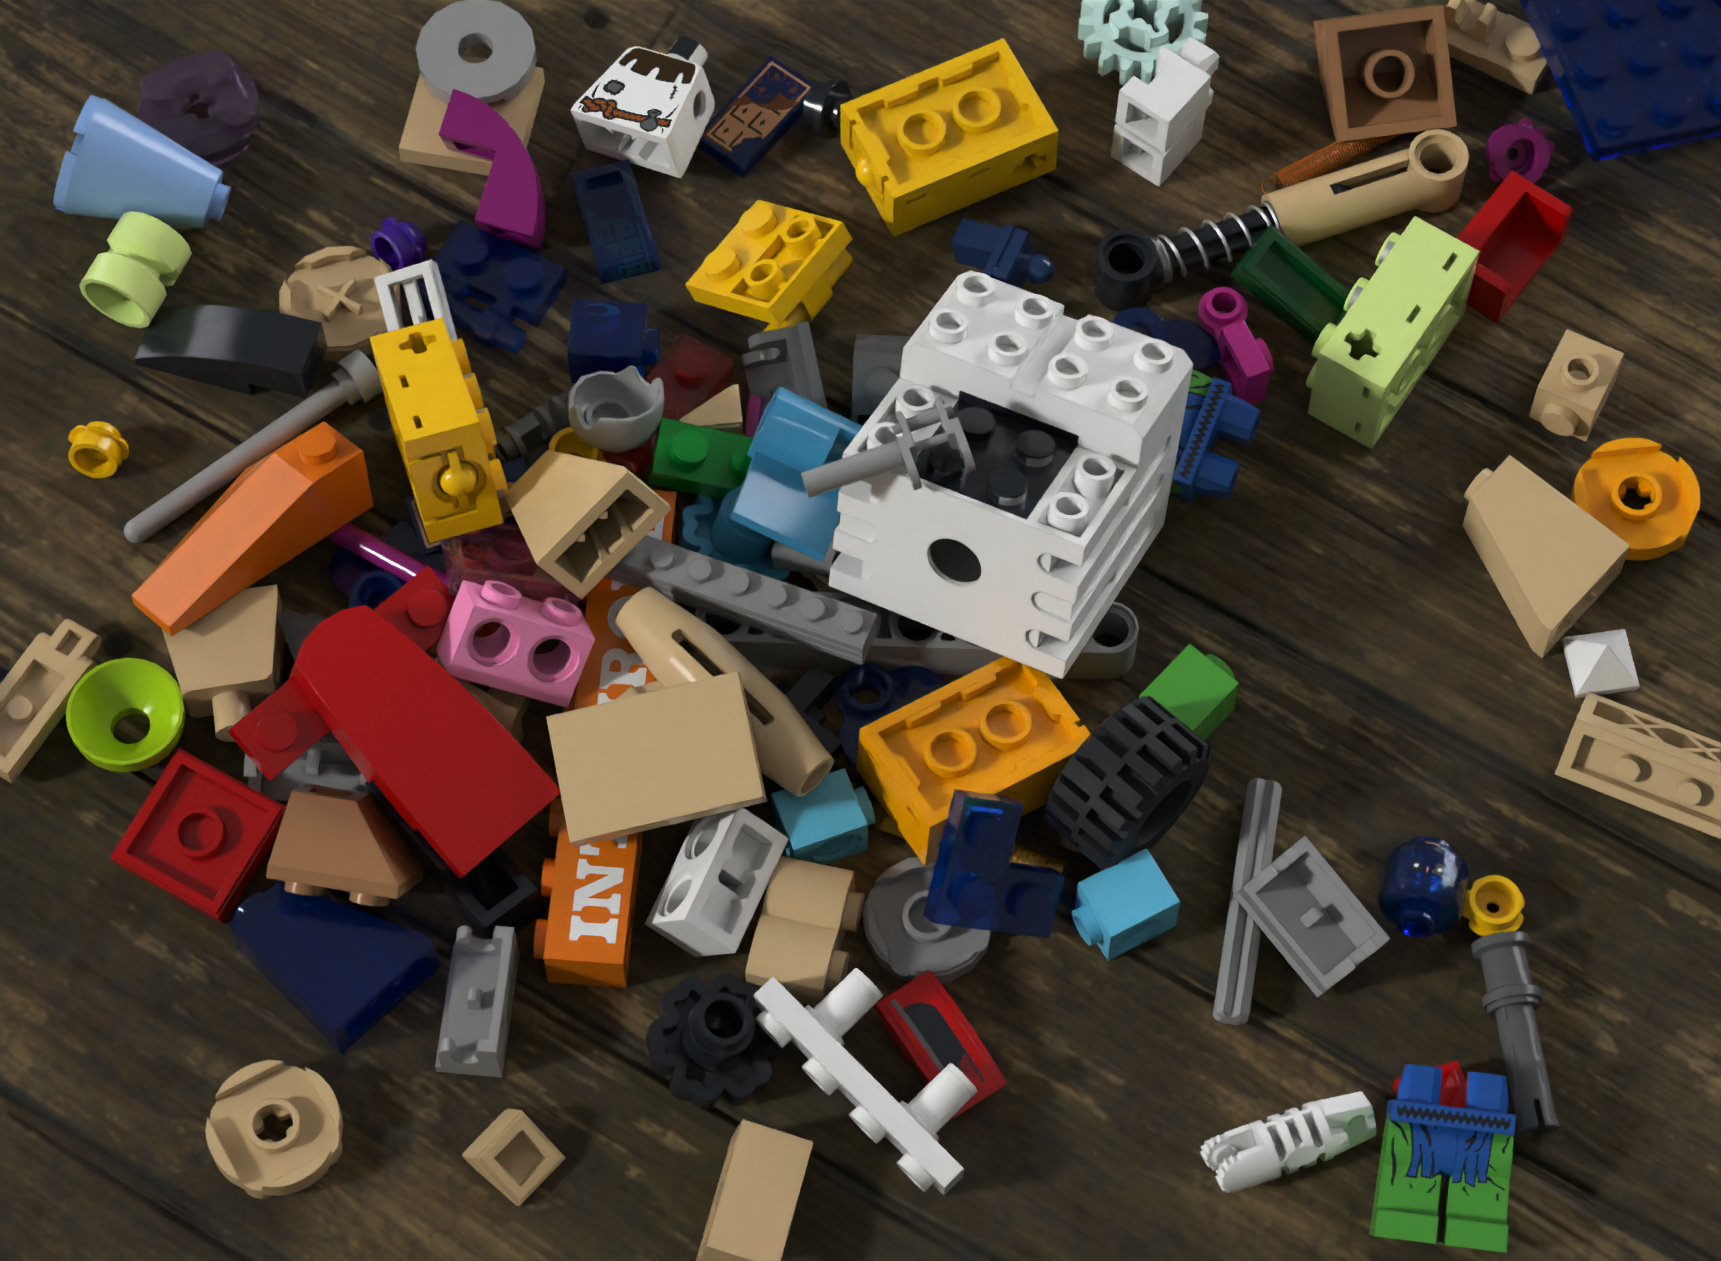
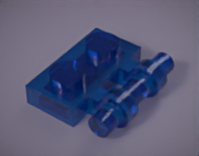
(500, 275)

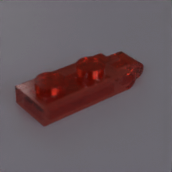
(690, 378)

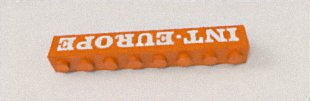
(597, 883)

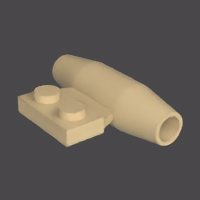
(686, 649)

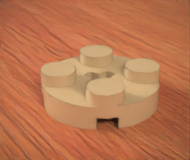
(270, 1166)

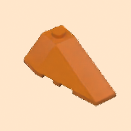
(258, 526)

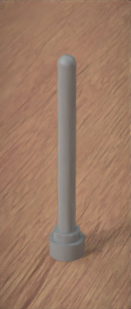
(352, 382)

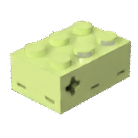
(1390, 330)

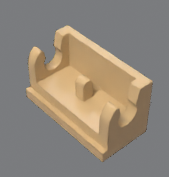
(755, 1195)

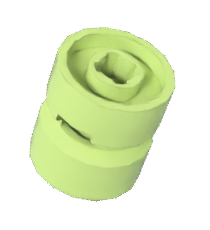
(132, 275)

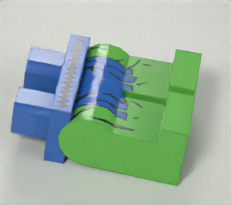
(1209, 414)
(1436, 1142)

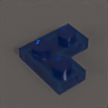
(974, 876)

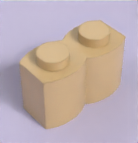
(803, 929)

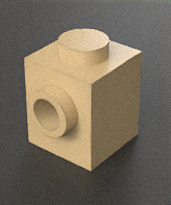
(1575, 385)

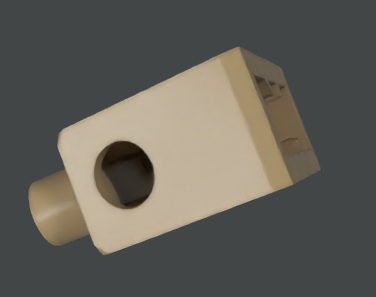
(230, 657)

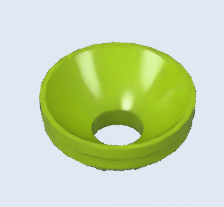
(121, 690)

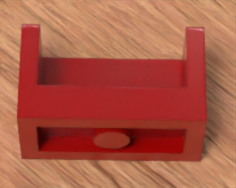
(1515, 239)

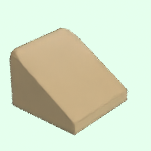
(719, 412)
(513, 1155)

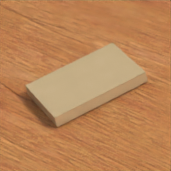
(656, 759)

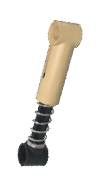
(1299, 212)

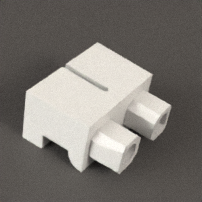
(1167, 117)

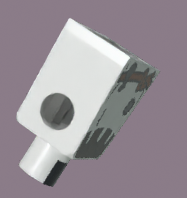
(649, 107)

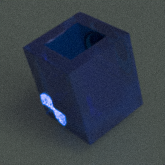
(611, 338)

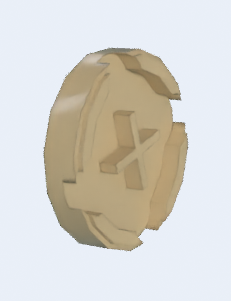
(341, 293)

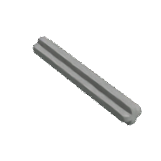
(1241, 931)

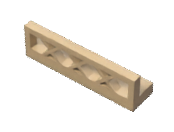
(1645, 763)

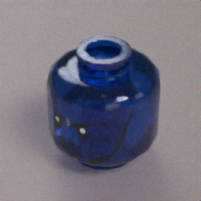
(1423, 887)

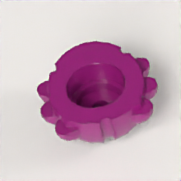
(1529, 154)

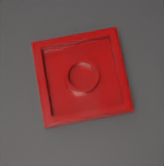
(200, 835)

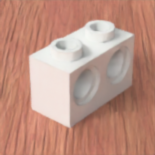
(717, 882)

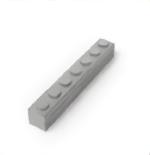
(749, 598)

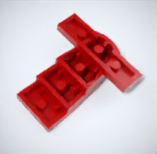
(403, 725)

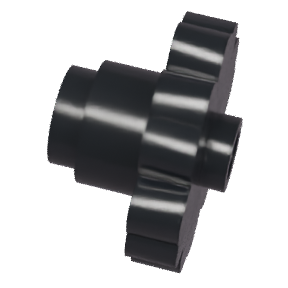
(711, 1042)

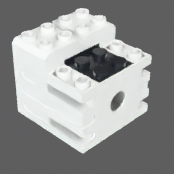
(1068, 486)

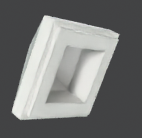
(1600, 663)

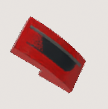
(936, 1033)

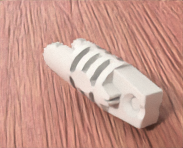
(1289, 1141)

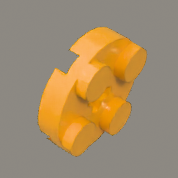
(1654, 474)

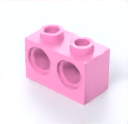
(508, 656)

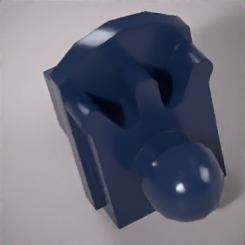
(1000, 253)

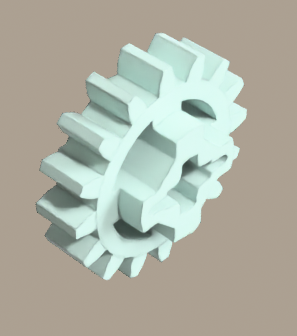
(1137, 32)

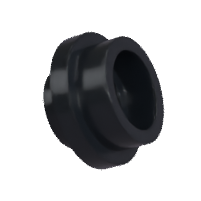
(822, 107)

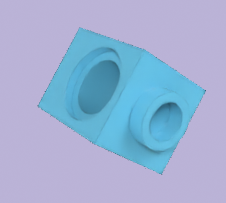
(825, 822)
(1125, 905)

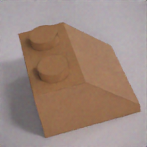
(1386, 72)

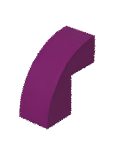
(513, 194)

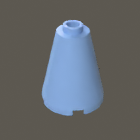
(132, 167)

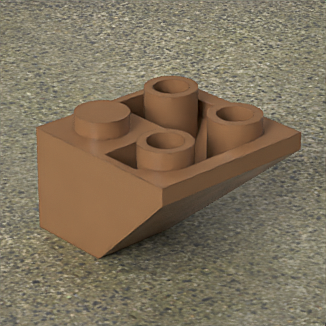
(341, 844)

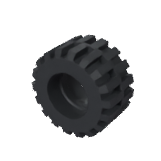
(1128, 782)

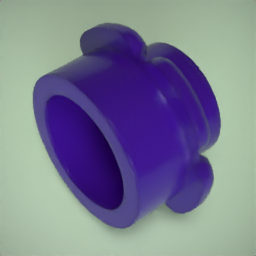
(398, 243)

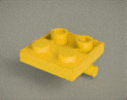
(774, 266)

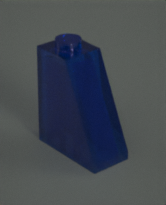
(332, 959)

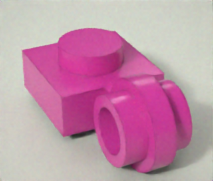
(1242, 358)

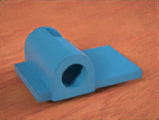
(773, 499)

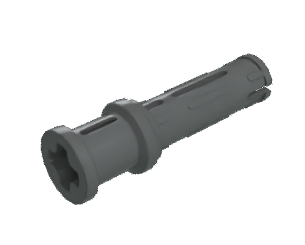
(1512, 1003)

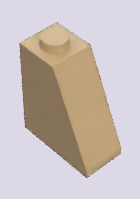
(582, 516)
(1540, 550)

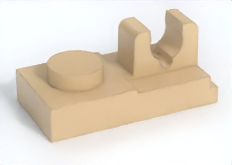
(1495, 43)

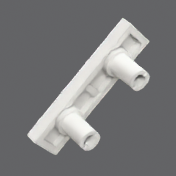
(907, 1126)

